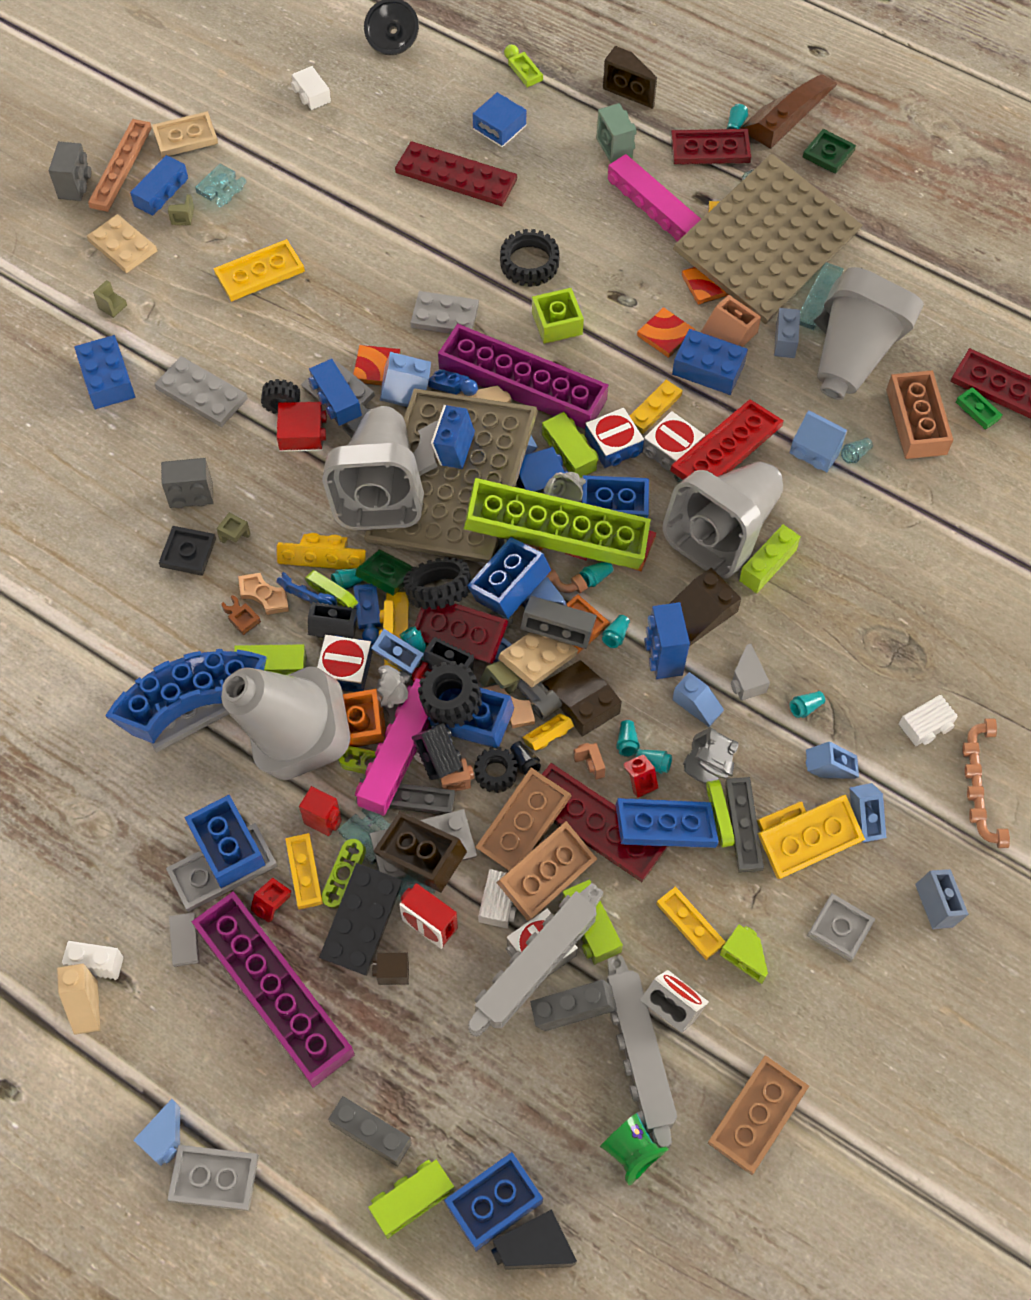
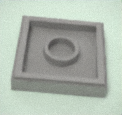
(841, 927)

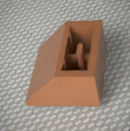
(732, 322)

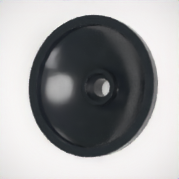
(385, 17)

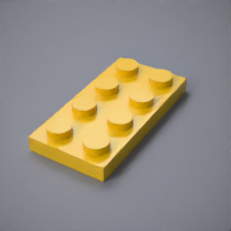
(259, 270)
(811, 836)

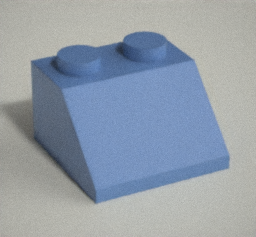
(402, 376)
(818, 441)

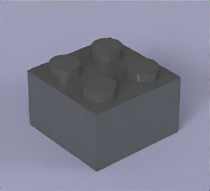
(69, 171)
(187, 482)

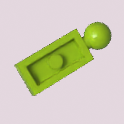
(522, 66)

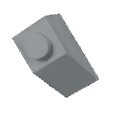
(749, 676)

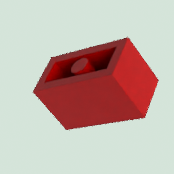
(320, 811)

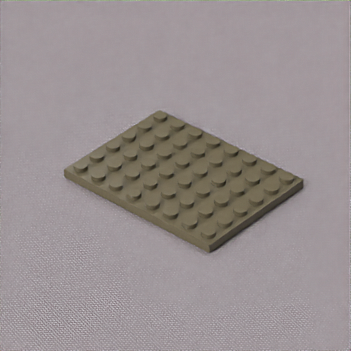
(768, 237)
(494, 456)

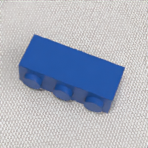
(159, 185)
(334, 392)

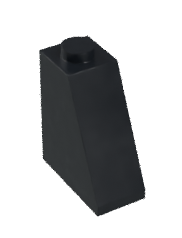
(534, 1245)

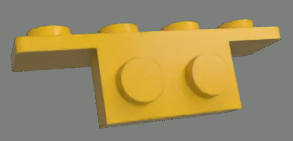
(321, 552)
(395, 616)

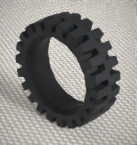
(531, 275)
(439, 595)

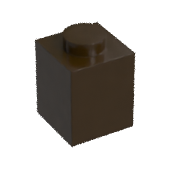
(391, 968)

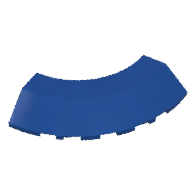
(177, 689)

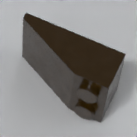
(629, 77)
(706, 604)
(584, 697)
(421, 851)

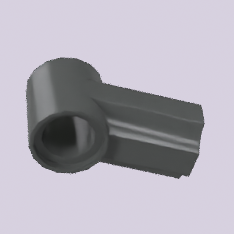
(542, 701)

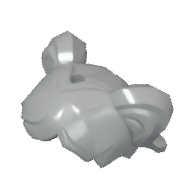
(565, 486)
(393, 686)

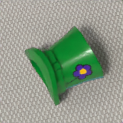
(633, 1148)

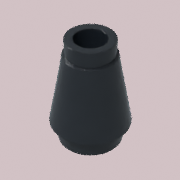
(525, 758)

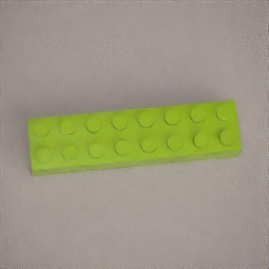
(557, 523)

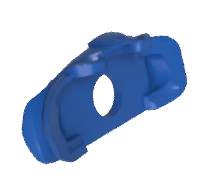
(303, 593)

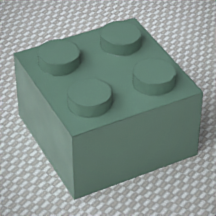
(615, 132)

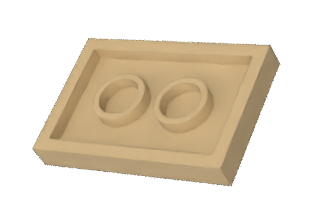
(185, 134)
(122, 243)
(536, 657)

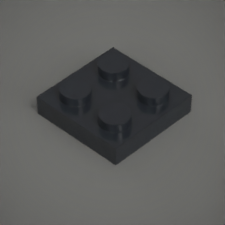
(187, 550)

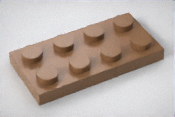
(523, 820)
(546, 871)
(758, 1115)

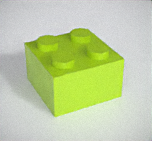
(557, 315)

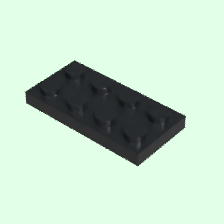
(361, 919)

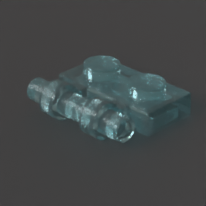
(215, 183)
(360, 829)

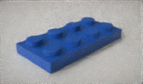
(666, 823)

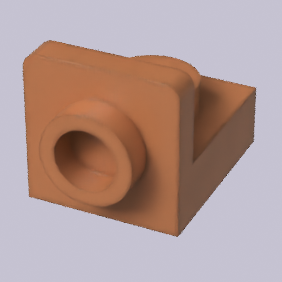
(593, 759)
(459, 780)

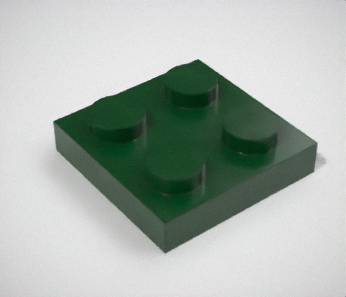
(829, 151)
(384, 572)

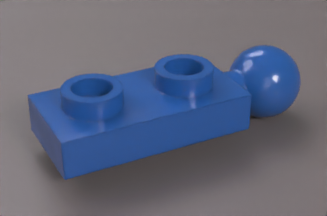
(452, 383)
(368, 611)

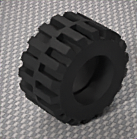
(446, 678)

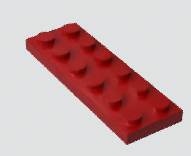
(729, 441)

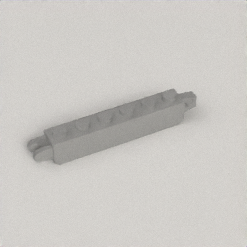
(536, 961)
(642, 1053)

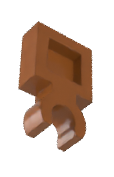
(241, 617)

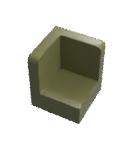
(181, 213)
(108, 300)
(232, 528)
(500, 674)

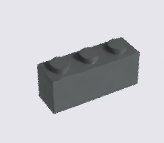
(558, 622)
(573, 1005)
(370, 1131)

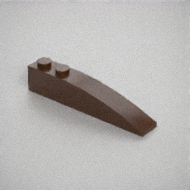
(781, 115)

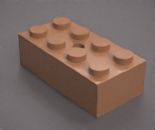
(919, 414)

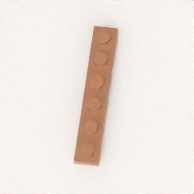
(120, 165)

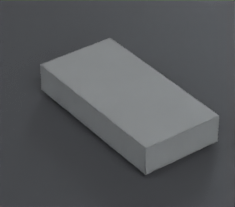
(183, 940)

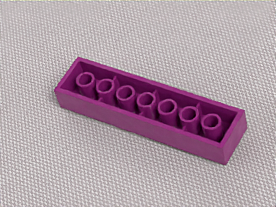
(523, 375)
(273, 989)

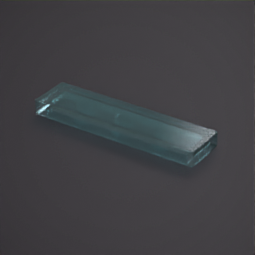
(815, 301)

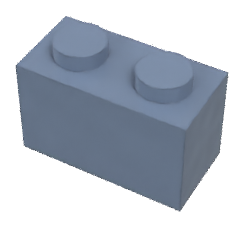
(787, 333)
(941, 899)

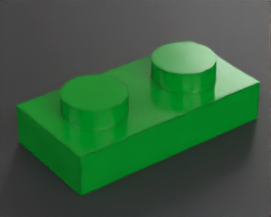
(978, 408)

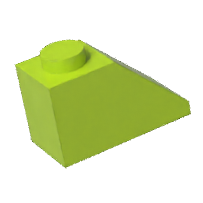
(746, 953)

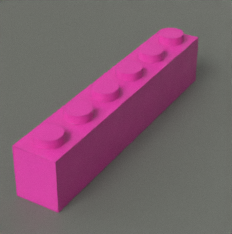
(651, 197)
(393, 755)

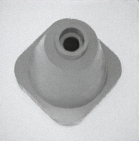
(862, 326)
(375, 476)
(720, 517)
(291, 719)

